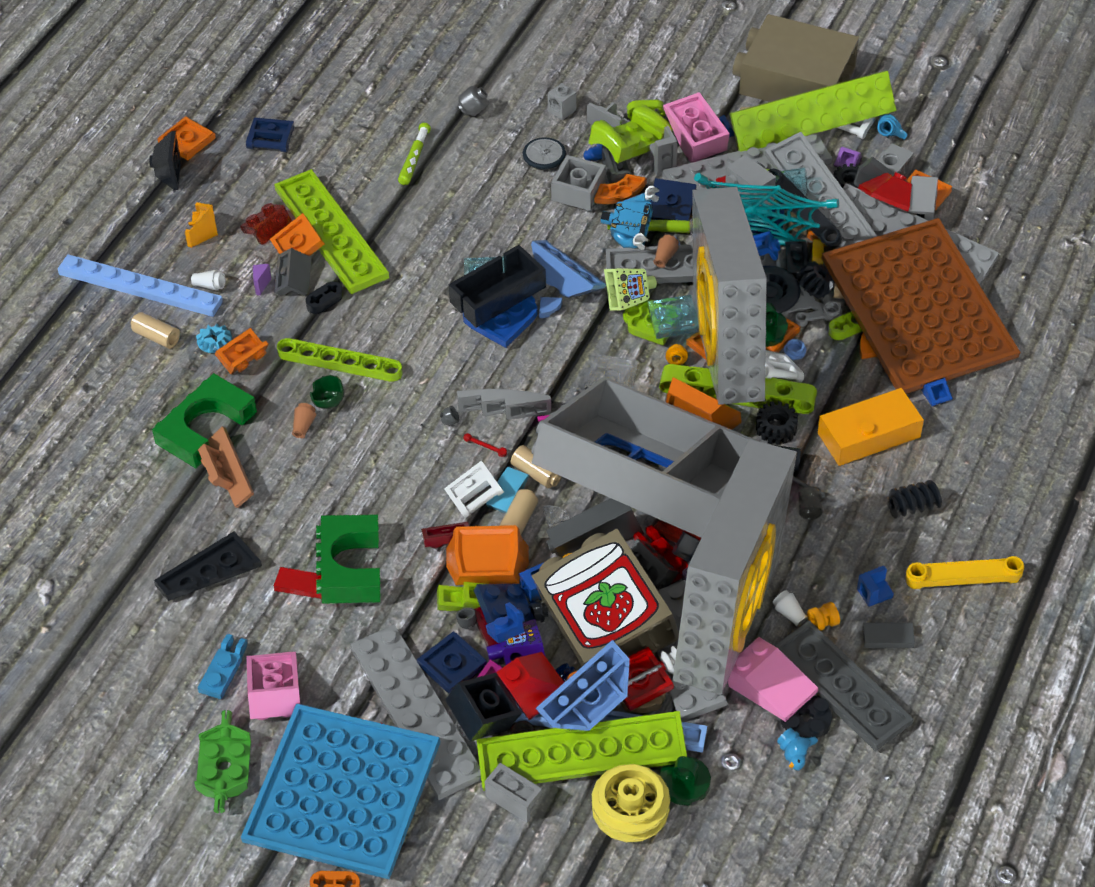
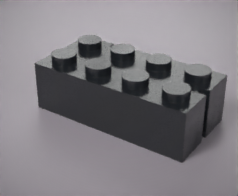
(490, 292)

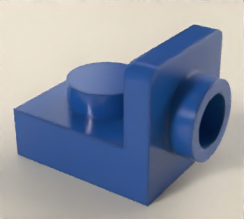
(767, 244)
(508, 626)

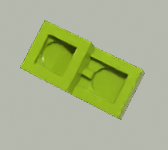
(456, 598)

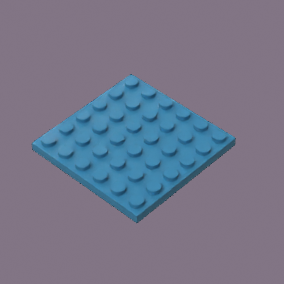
(341, 791)

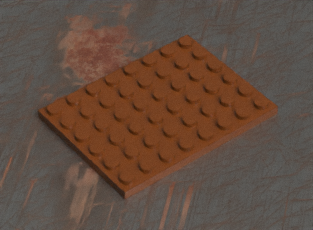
(920, 306)

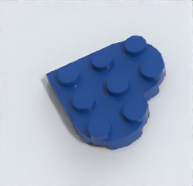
(509, 324)

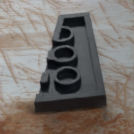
(212, 565)

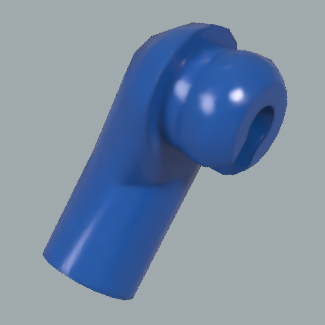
(593, 153)

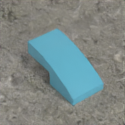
(510, 482)

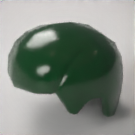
(327, 392)

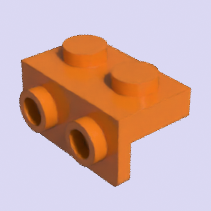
(241, 350)

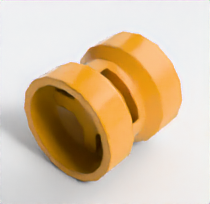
(824, 616)

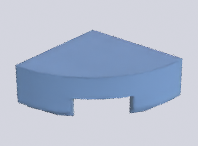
(549, 305)

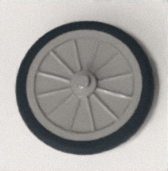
(544, 153)

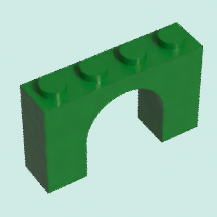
(211, 396)
(338, 582)

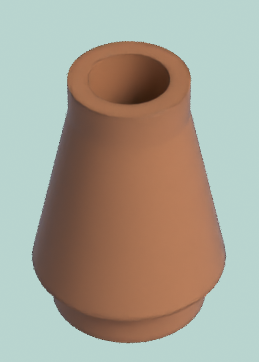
(666, 249)
(303, 418)

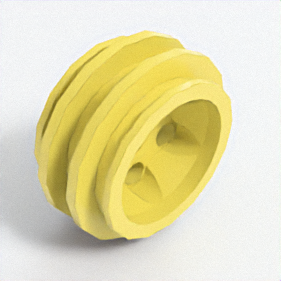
(628, 789)

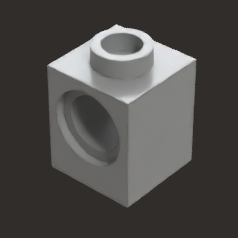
(562, 101)

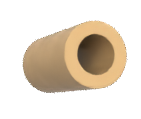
(155, 330)
(522, 460)
(520, 509)

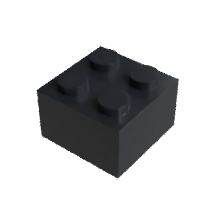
(483, 706)

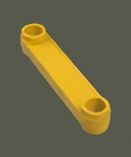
(964, 572)

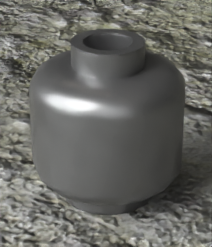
(473, 100)

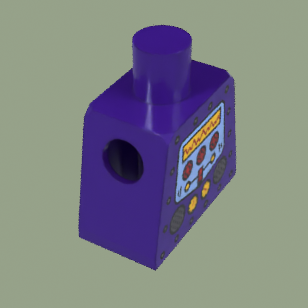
(518, 646)

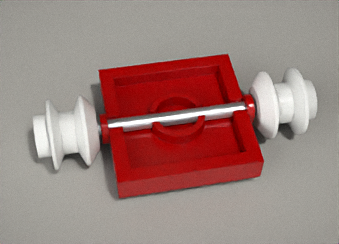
(648, 676)

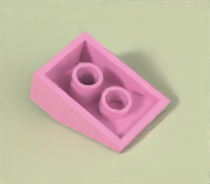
(696, 127)
(771, 680)
(272, 685)

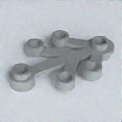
(827, 309)

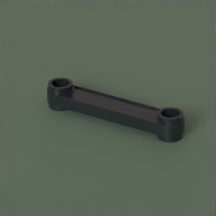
(826, 227)

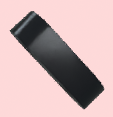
(324, 297)

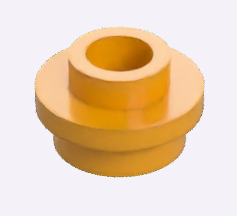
(678, 350)

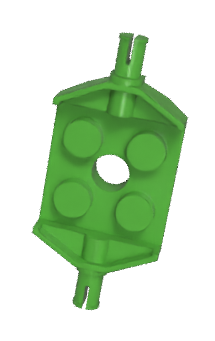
(221, 745)

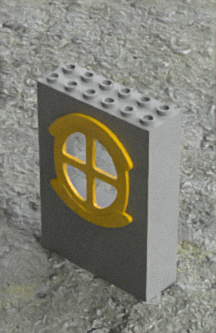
(729, 295)
(733, 566)

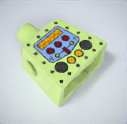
(627, 287)

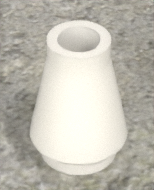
(210, 279)
(789, 607)

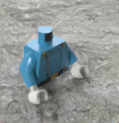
(631, 219)

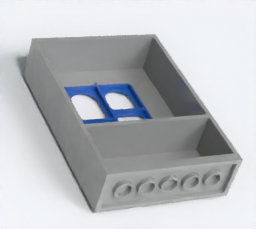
(693, 450)

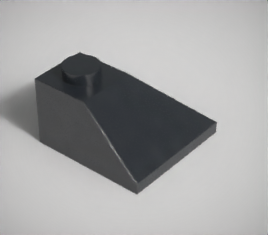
(167, 160)

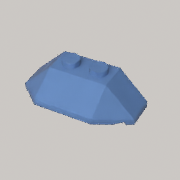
(564, 272)
(589, 692)

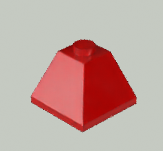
(889, 189)
(530, 681)

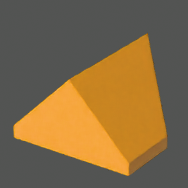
(203, 225)

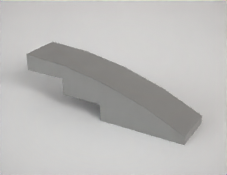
(498, 401)

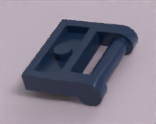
(270, 129)

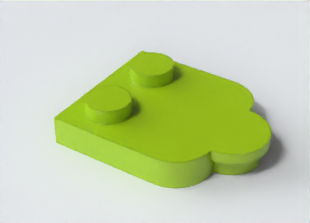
(640, 323)

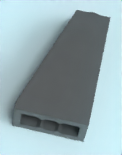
(602, 518)

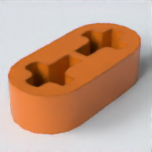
(335, 879)

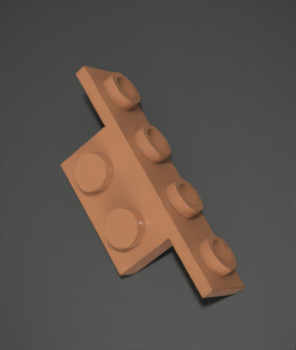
(225, 467)

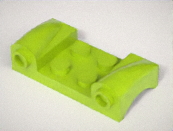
(631, 137)

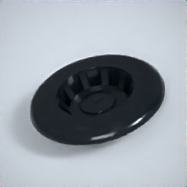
(781, 280)

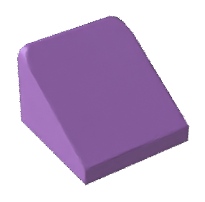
(847, 156)
(261, 277)

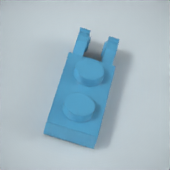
(222, 668)

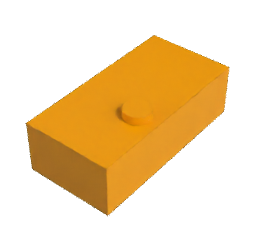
(870, 426)

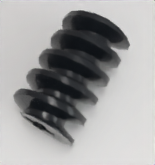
(913, 497)

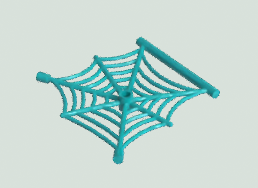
(754, 211)

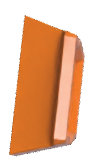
(702, 405)
(487, 555)

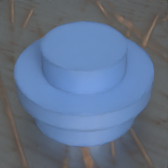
(795, 349)

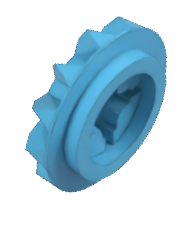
(206, 342)

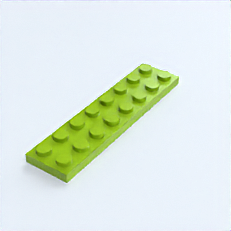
(813, 111)
(344, 245)
(572, 754)

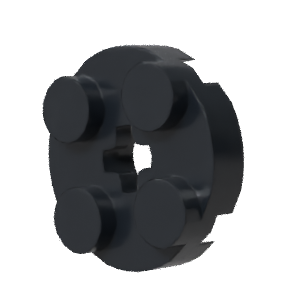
(820, 724)

